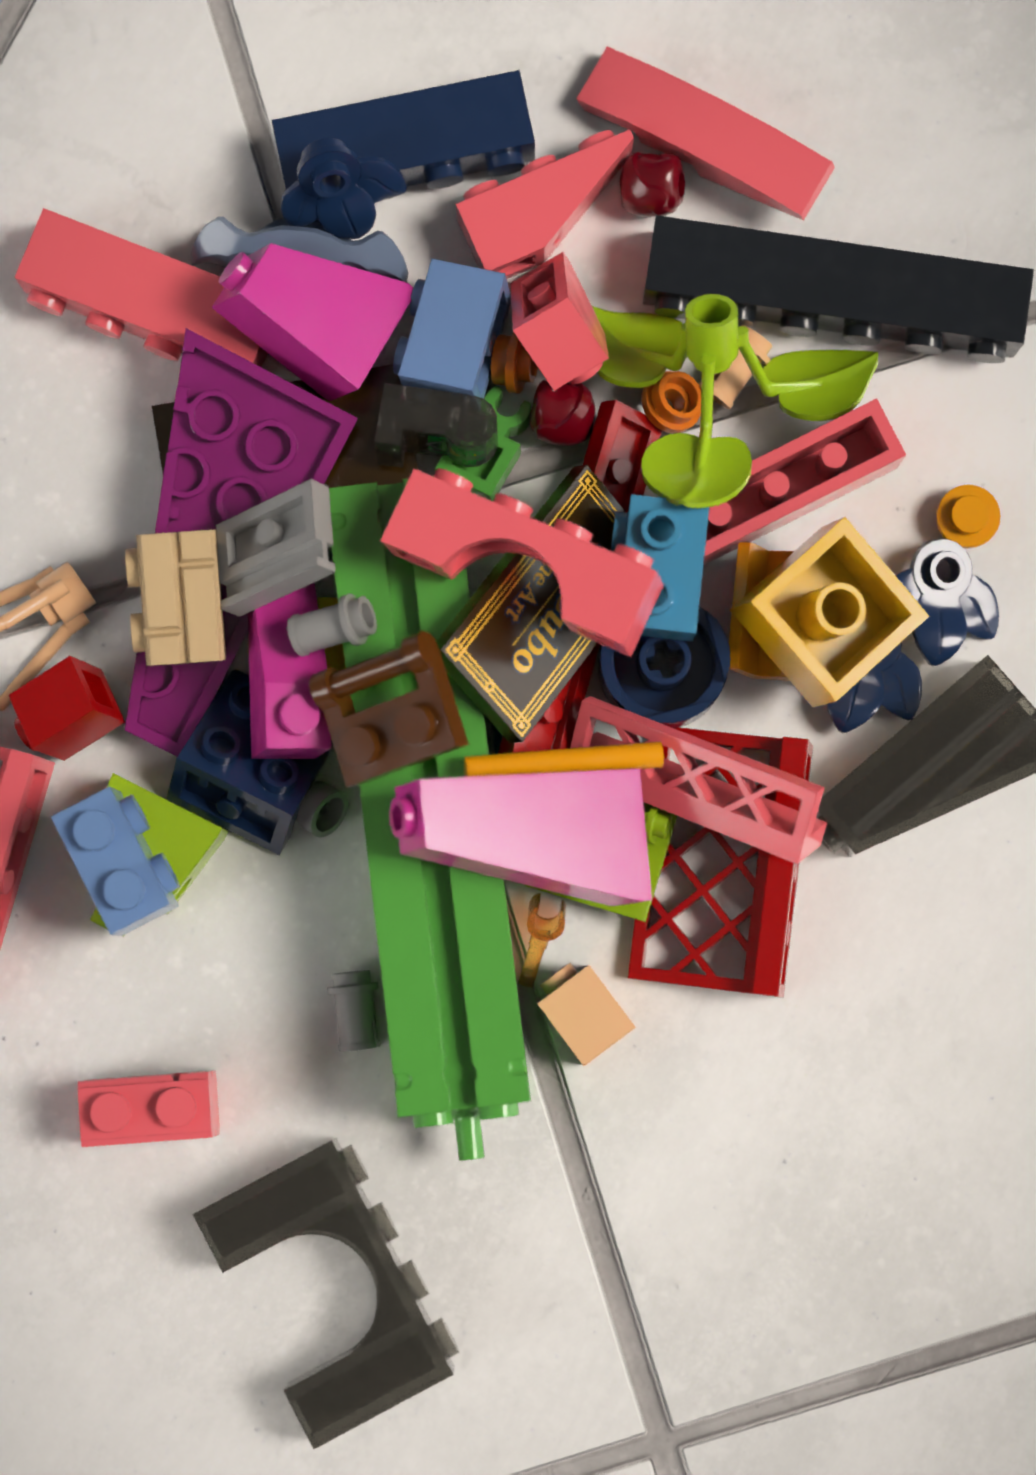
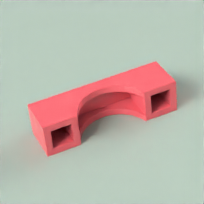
(449, 528)

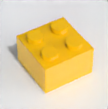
(829, 613)

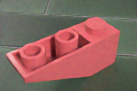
(528, 217)

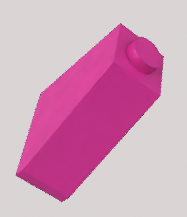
(313, 314)

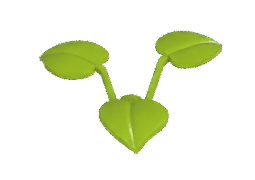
(703, 468)

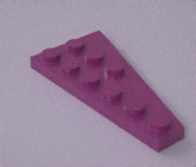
(231, 446)

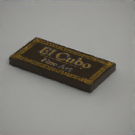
(510, 637)

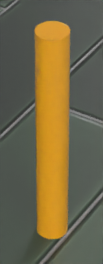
(595, 758)

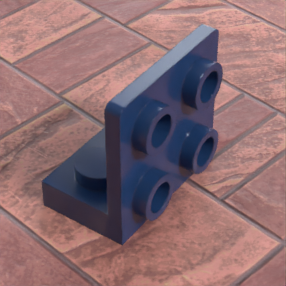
(228, 787)

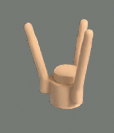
(58, 596)

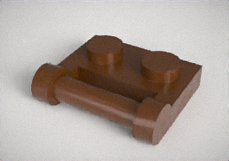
(395, 731)

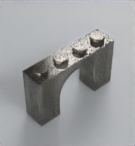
(402, 1348)

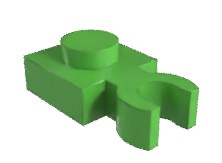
(491, 476)

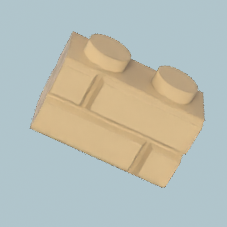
(178, 597)

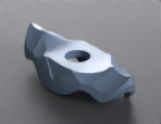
(375, 253)

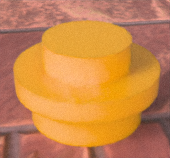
(968, 516)

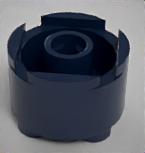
(688, 691)

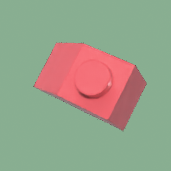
(558, 323)

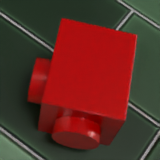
(65, 709)

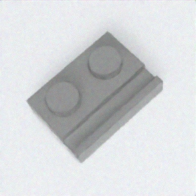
(275, 547)

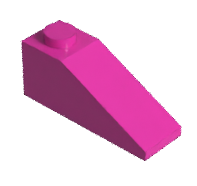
(281, 708)

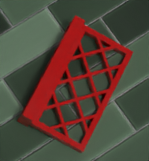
(773, 888)

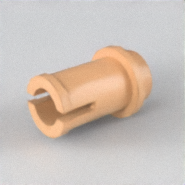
(731, 382)

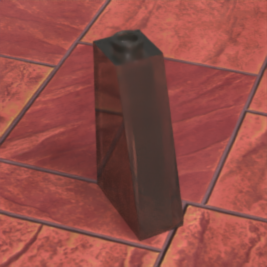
(947, 756)

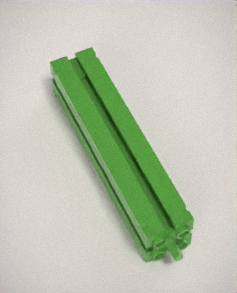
(436, 925)

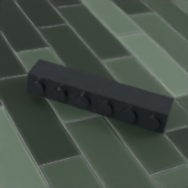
(841, 288)

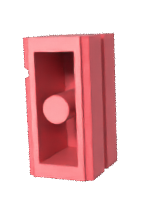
(148, 1108)

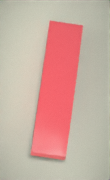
(706, 133)

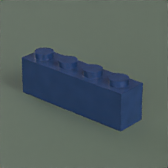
(426, 132)

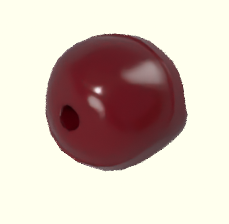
(652, 184)
(562, 415)

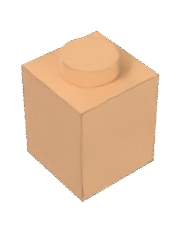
(583, 1012)

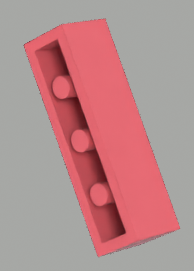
(125, 289)
(805, 477)

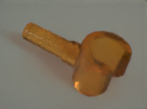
(541, 931)

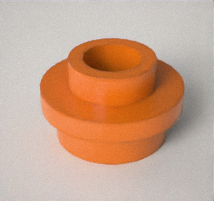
(511, 364)
(684, 395)

